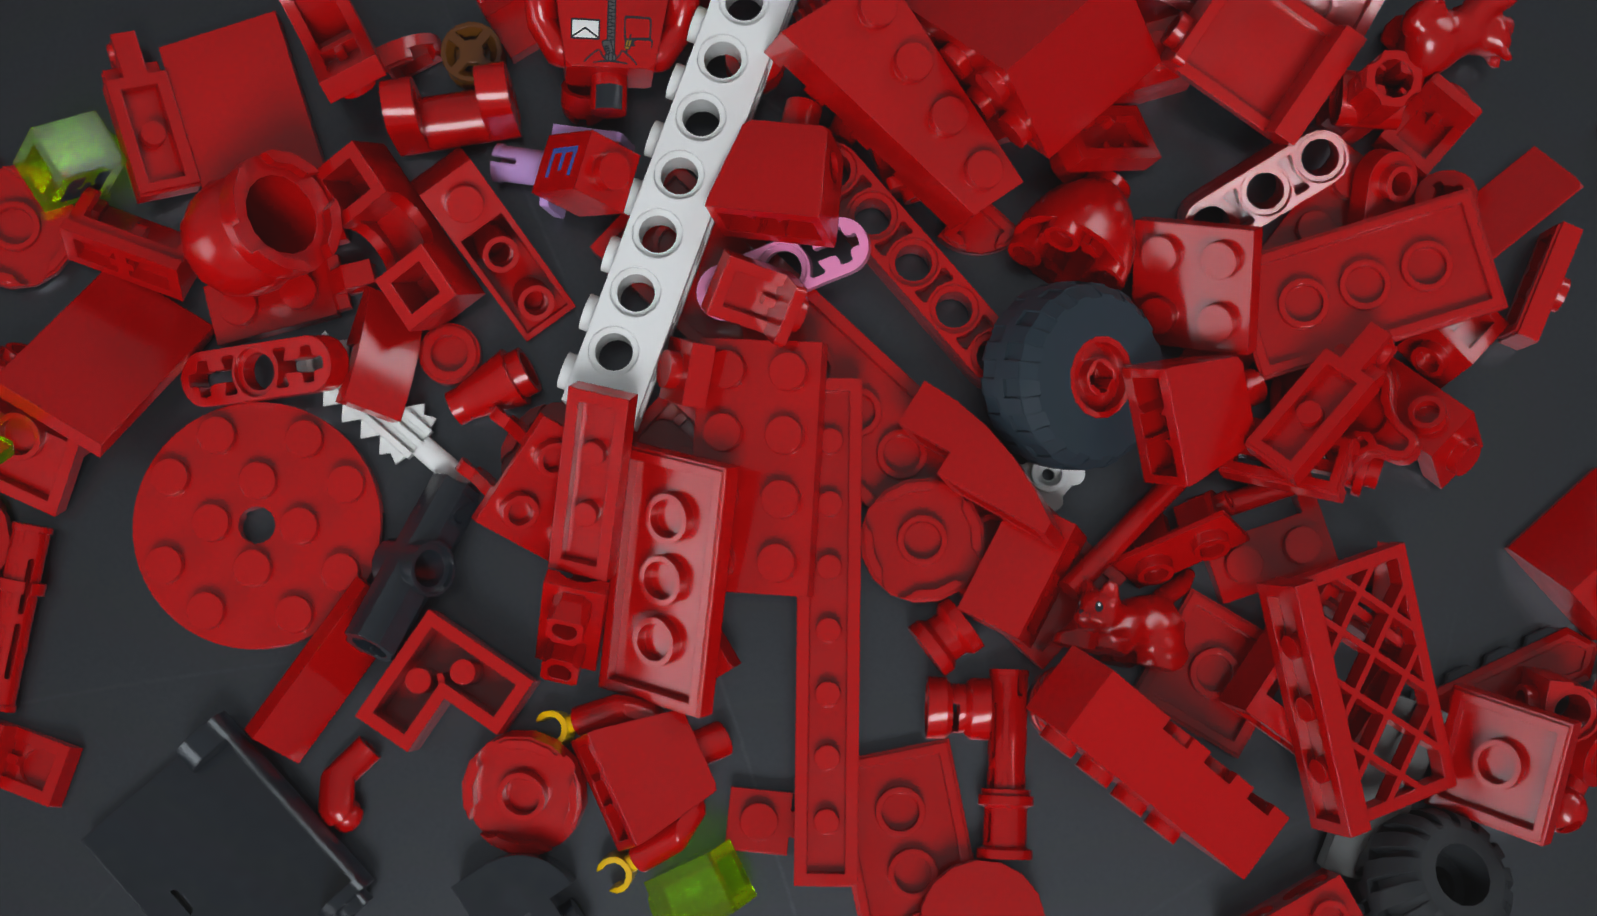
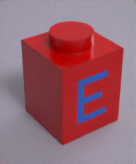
(586, 173)

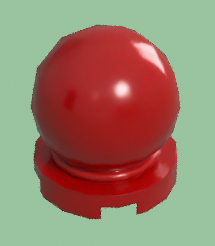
(260, 225)

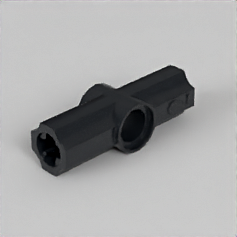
(412, 568)

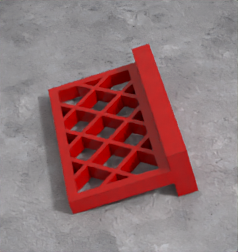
(1320, 702)

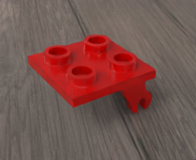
(524, 497)

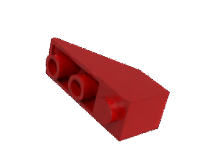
(493, 243)

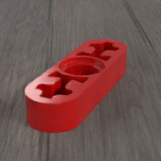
(286, 379)

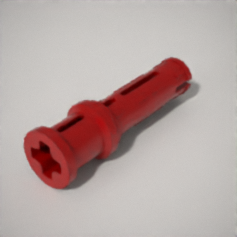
(1006, 794)

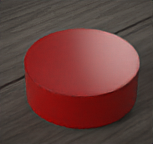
(450, 354)

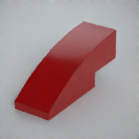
(978, 463)

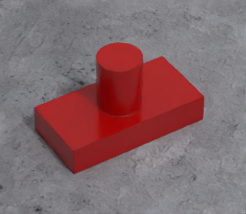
(1110, 143)

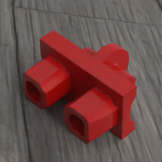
(570, 626)

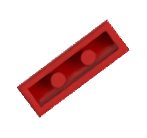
(1523, 198)

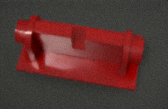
(1202, 534)

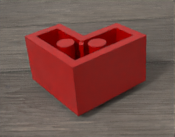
(441, 668)

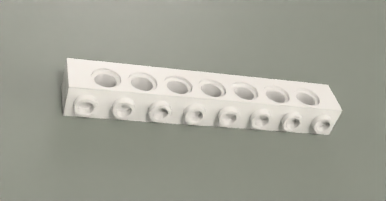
(651, 204)

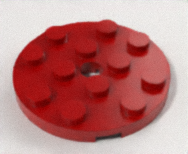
(195, 512)

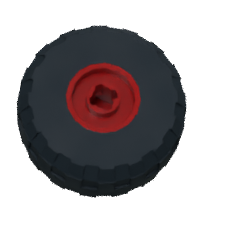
(1058, 374)

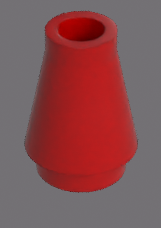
(501, 381)

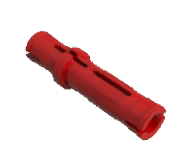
(18, 599)

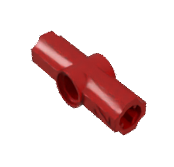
(1371, 97)

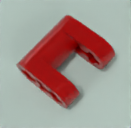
(452, 118)

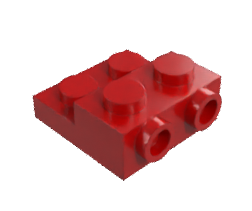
(43, 461)

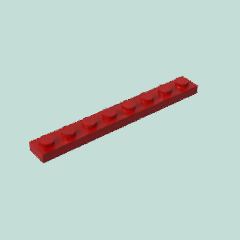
(831, 659)

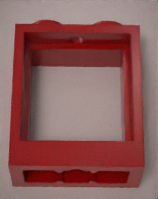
(1249, 686)

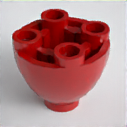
(1079, 232)

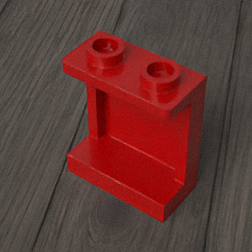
(1261, 60)

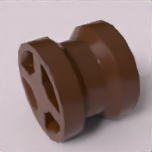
(465, 46)

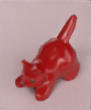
(1441, 36)
(1134, 630)

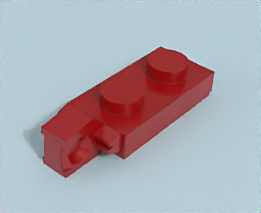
(147, 123)
(296, 305)
(1322, 404)

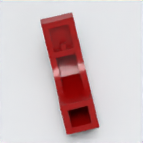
(336, 46)

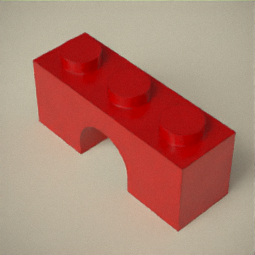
(424, 271)

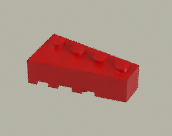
(900, 100)
(1153, 763)

